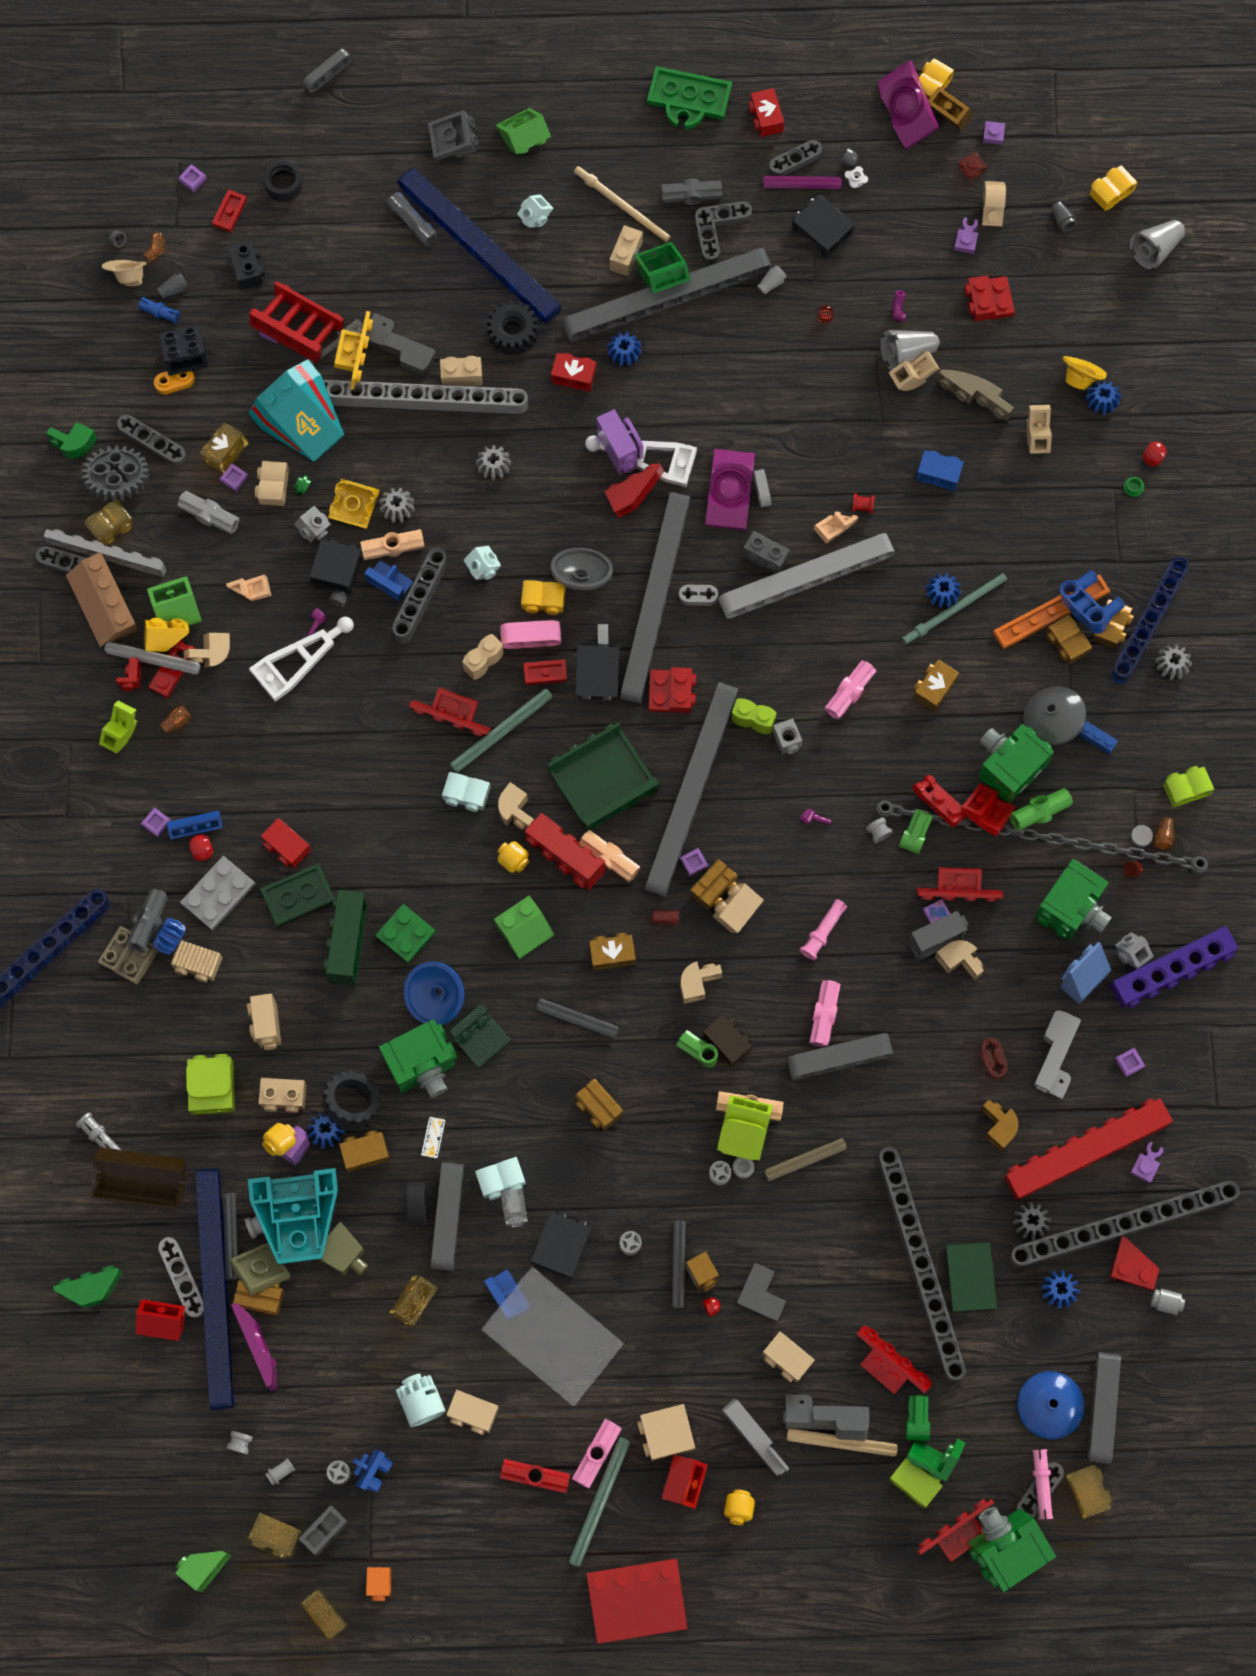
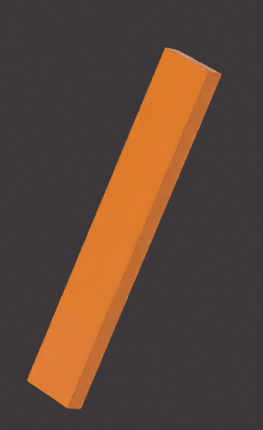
(1042, 617)

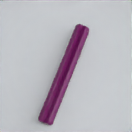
(802, 182)

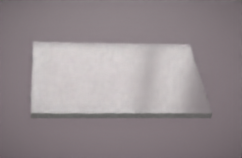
(552, 1336)

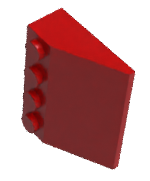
(637, 1601)

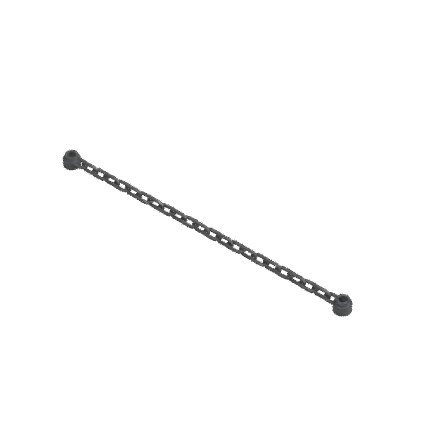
(1182, 861)

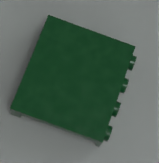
(602, 776)

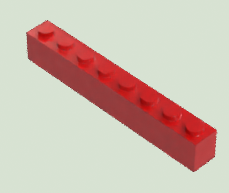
(1087, 1149)

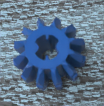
(624, 356)
(1103, 397)
(943, 583)
(169, 936)
(325, 1137)
(1052, 1289)

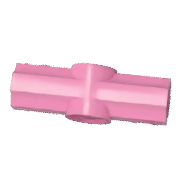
(850, 689)
(825, 1013)
(604, 1440)

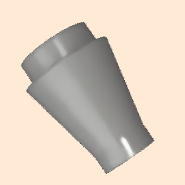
(772, 279)

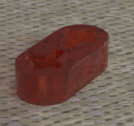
(998, 1056)

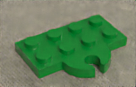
(688, 96)

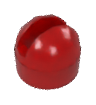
(711, 1306)

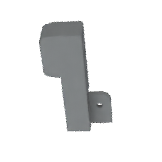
(1060, 1035)
(754, 1436)

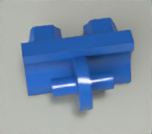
(376, 1461)

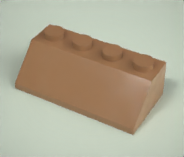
(101, 600)

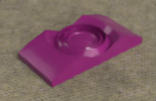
(907, 104)
(730, 489)
(257, 1345)

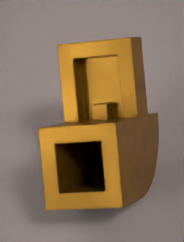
(1005, 1127)

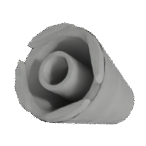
(1156, 243)
(907, 346)

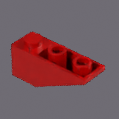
(630, 493)

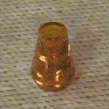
(178, 717)
(1165, 834)

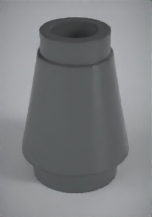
(1065, 219)
(174, 285)

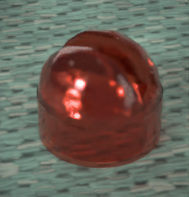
(824, 315)
(1133, 871)

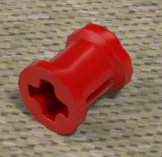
(863, 503)

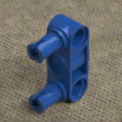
(1084, 606)

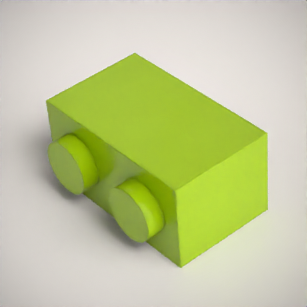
(916, 1483)

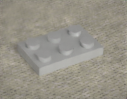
(217, 893)

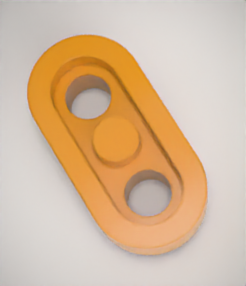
(174, 382)

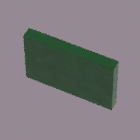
(297, 895)
(971, 1277)

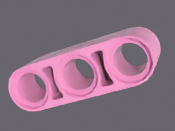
(530, 634)

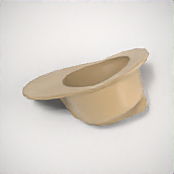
(126, 272)

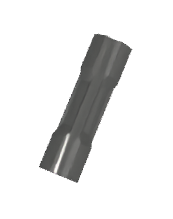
(415, 222)

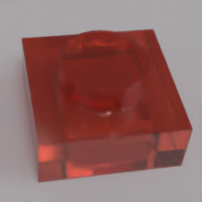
(972, 165)

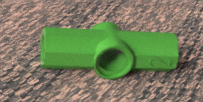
(1041, 809)

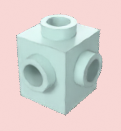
(534, 211)
(482, 563)

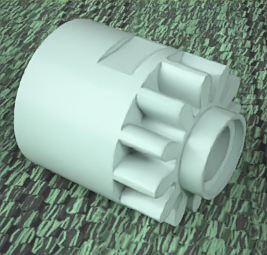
(420, 1400)

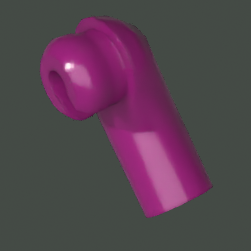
(897, 306)

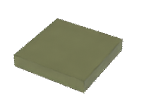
(259, 1269)

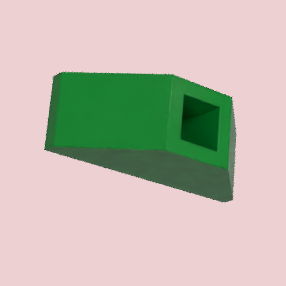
(90, 1288)

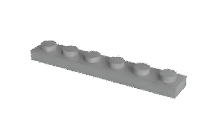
(114, 554)

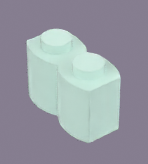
(466, 792)
(500, 1177)

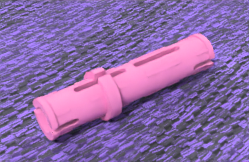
(1042, 1484)

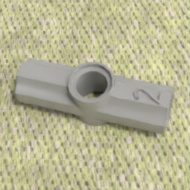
(208, 512)

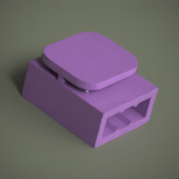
(620, 441)

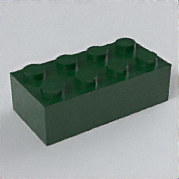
(346, 937)

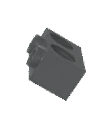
(766, 552)
(323, 1530)

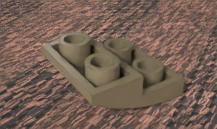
(125, 961)

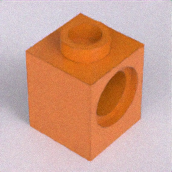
(378, 1583)

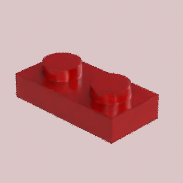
(229, 211)
(545, 672)

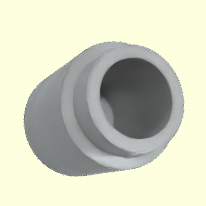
(1167, 1301)

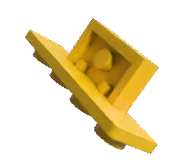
(350, 350)

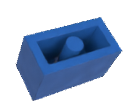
(939, 470)

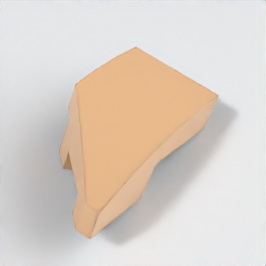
(833, 526)
(251, 589)

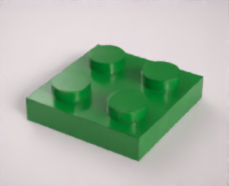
(405, 933)

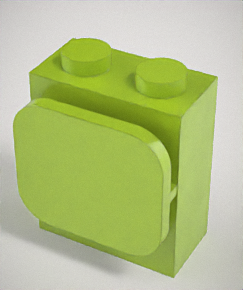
(210, 1084)
(744, 1128)

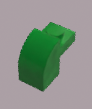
(76, 443)

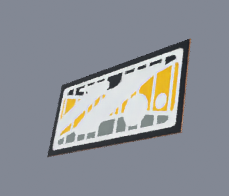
(433, 1137)

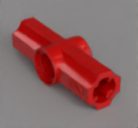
(520, 1472)

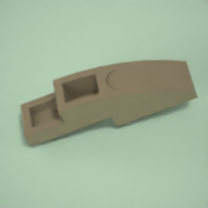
(970, 387)

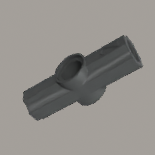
(691, 191)
(147, 920)

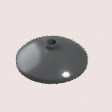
(581, 569)
(1062, 723)

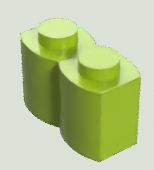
(757, 717)
(1188, 787)

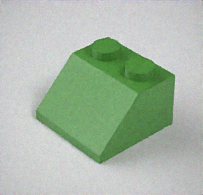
(524, 131)
(523, 927)
(201, 1568)

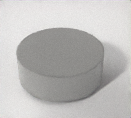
(1141, 836)
(743, 1168)

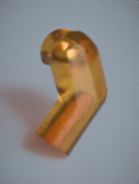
(158, 246)

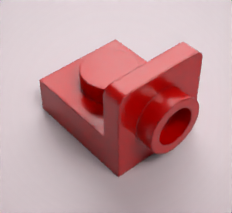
(133, 672)

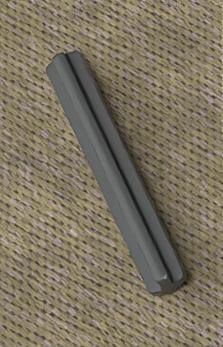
(577, 1018)
(230, 1233)
(678, 1264)

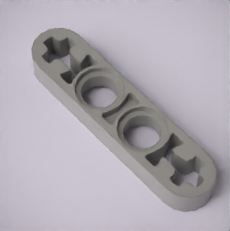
(184, 1276)

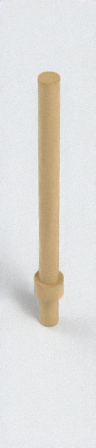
(592, 181)

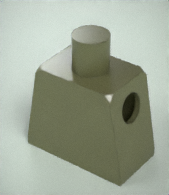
(343, 1251)

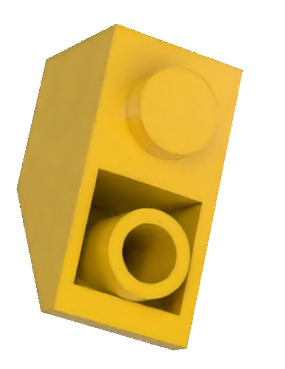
(163, 635)

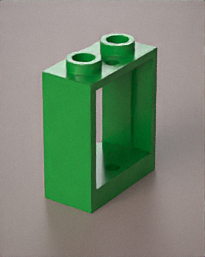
(666, 276)

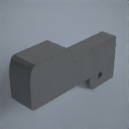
(413, 355)
(847, 1421)

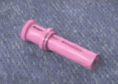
(818, 937)

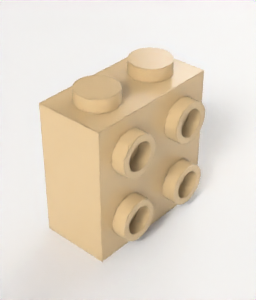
(265, 1020)
(666, 1432)

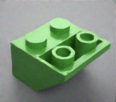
(175, 601)

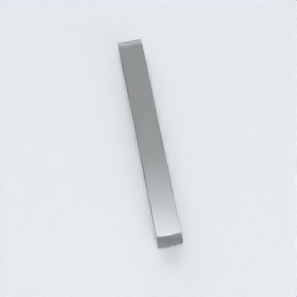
(806, 575)

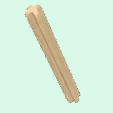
(831, 1441)

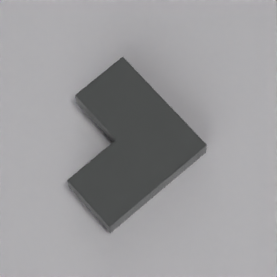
(755, 1296)

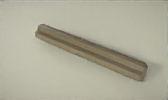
(805, 1159)

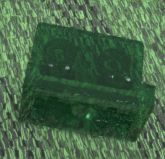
(479, 1036)

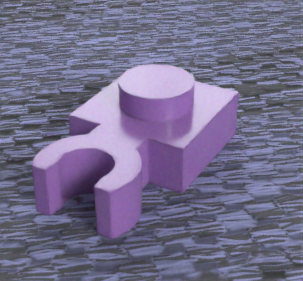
(967, 237)
(1146, 1166)

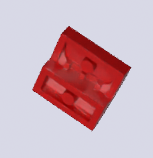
(987, 810)

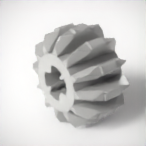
(501, 462)
(405, 505)
(1176, 655)

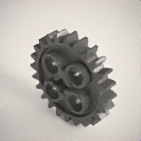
(115, 473)

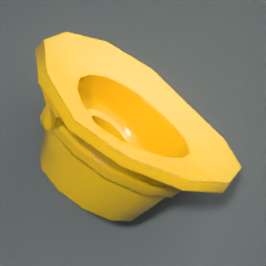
(1082, 373)

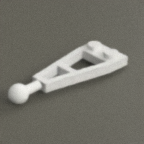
(680, 465)
(273, 681)

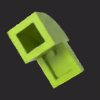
(119, 728)

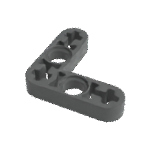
(714, 220)

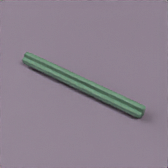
(501, 730)
(599, 1502)

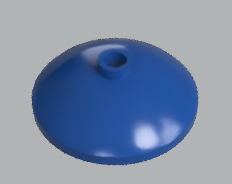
(423, 997)
(1035, 1408)

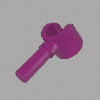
(319, 618)
(809, 815)

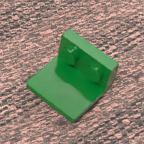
(933, 1461)

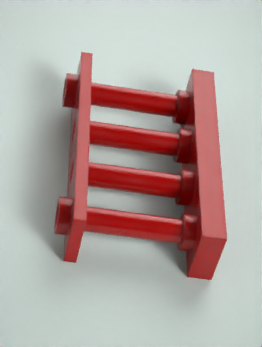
(294, 339)

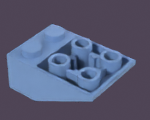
(1086, 973)

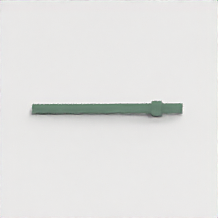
(922, 629)

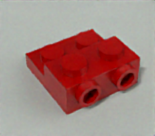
(989, 298)
(671, 690)

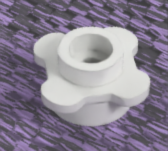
(856, 182)

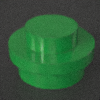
(302, 485)
(1133, 487)

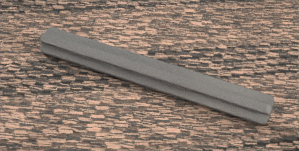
(152, 657)

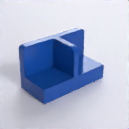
(389, 580)
(500, 1286)

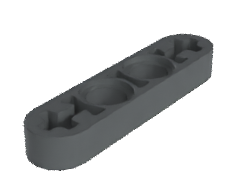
(152, 439)

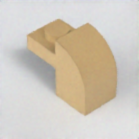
(994, 203)
(913, 374)
(1038, 429)
(214, 652)
(510, 806)
(960, 953)
(692, 979)

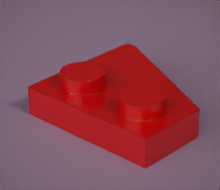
(1133, 1266)

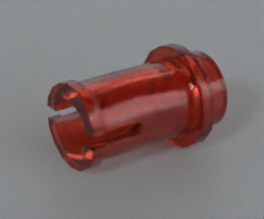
(665, 916)

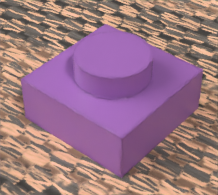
(993, 132)

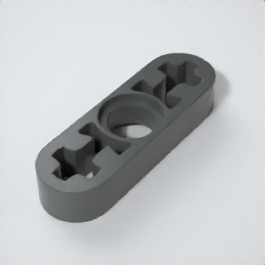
(327, 70)
(800, 150)
(49, 563)
(1055, 1481)

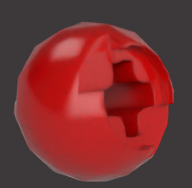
(1154, 453)
(201, 847)

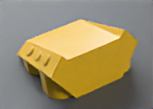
(353, 503)

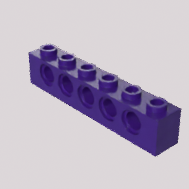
(1219, 939)

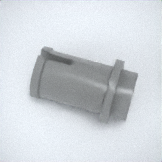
(280, 1471)

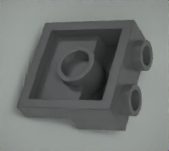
(453, 135)

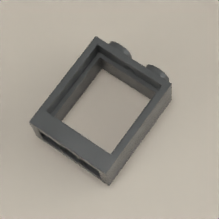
(936, 935)

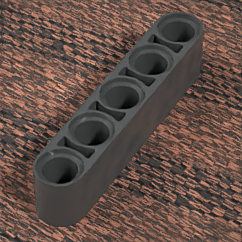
(419, 586)
(839, 1056)
(447, 1216)
(1104, 1408)

